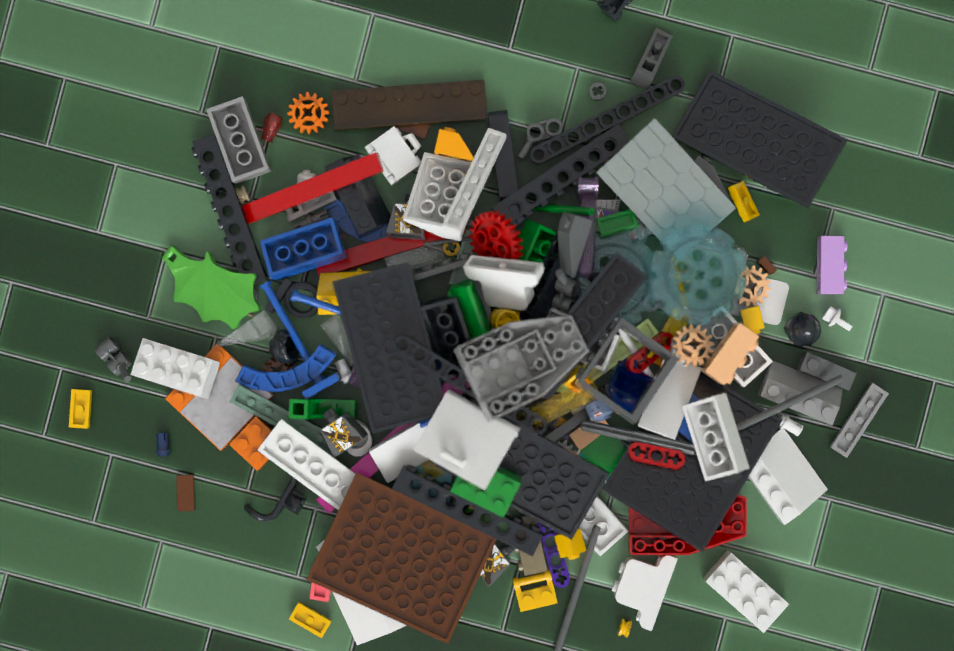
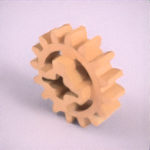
(752, 294)
(692, 353)

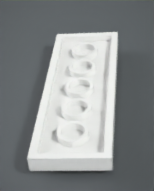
(307, 463)

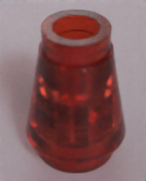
(271, 126)

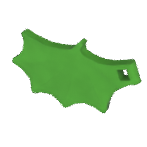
(212, 288)

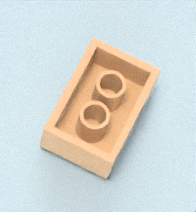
(730, 354)

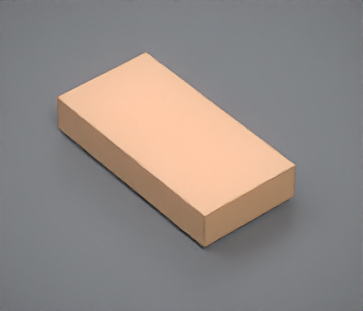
(583, 438)

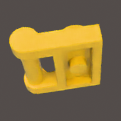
(535, 597)

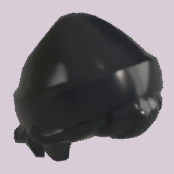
(803, 329)
(283, 348)

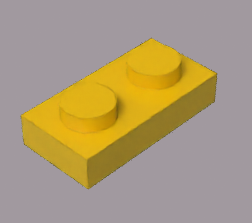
(743, 201)
(80, 408)
(310, 619)

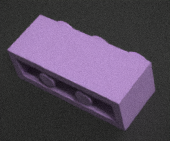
(831, 265)

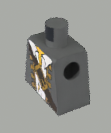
(401, 229)
(341, 432)
(496, 563)

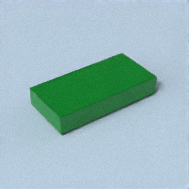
(617, 223)

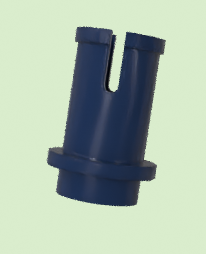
(162, 444)

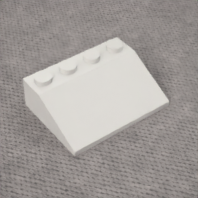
(435, 192)
(786, 478)
(364, 622)

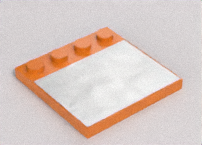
(216, 416)

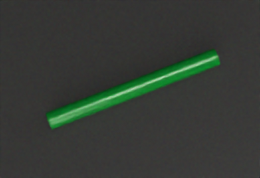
(569, 209)

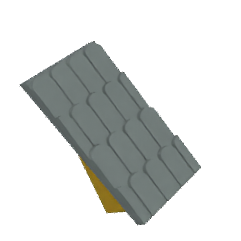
(664, 184)

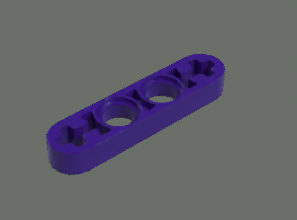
(549, 552)

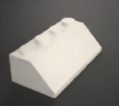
(715, 437)

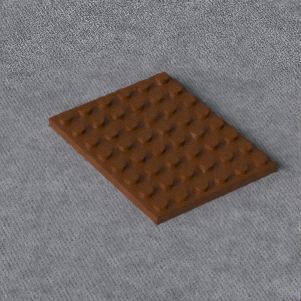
(401, 558)

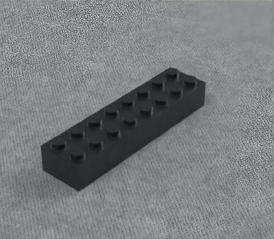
(603, 303)

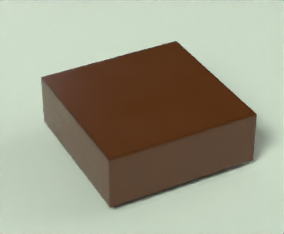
(765, 264)

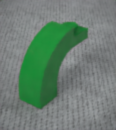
(315, 407)

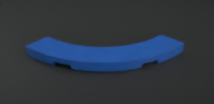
(339, 214)
(290, 378)

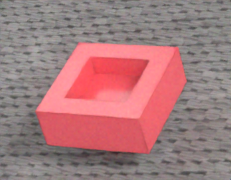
(319, 593)

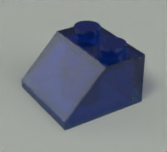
(627, 386)

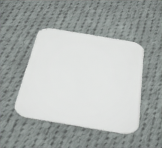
(772, 307)

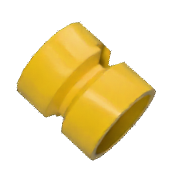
(501, 317)

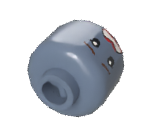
(597, 410)

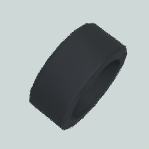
(288, 303)

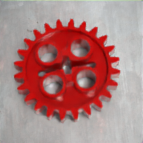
(495, 236)

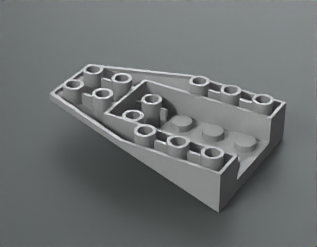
(520, 362)

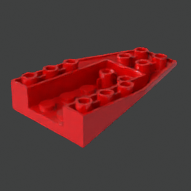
(650, 539)

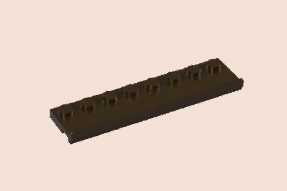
(409, 105)

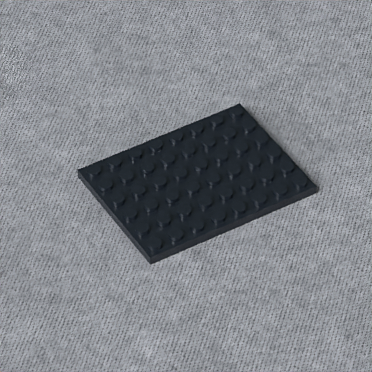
(681, 497)

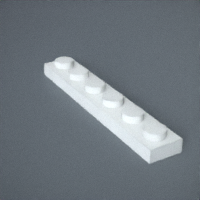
(474, 181)

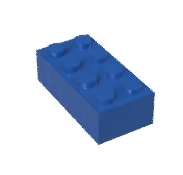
(303, 249)

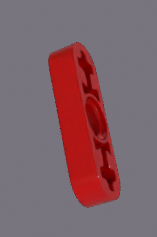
(642, 365)
(669, 464)

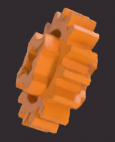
(314, 106)

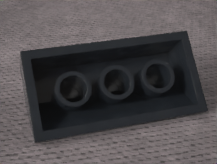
(362, 202)
(446, 328)

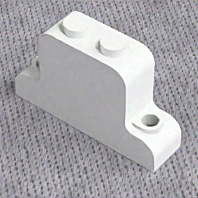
(505, 281)
(644, 586)

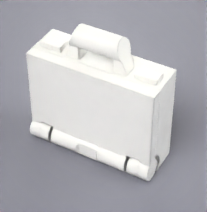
(395, 154)

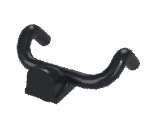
(290, 500)

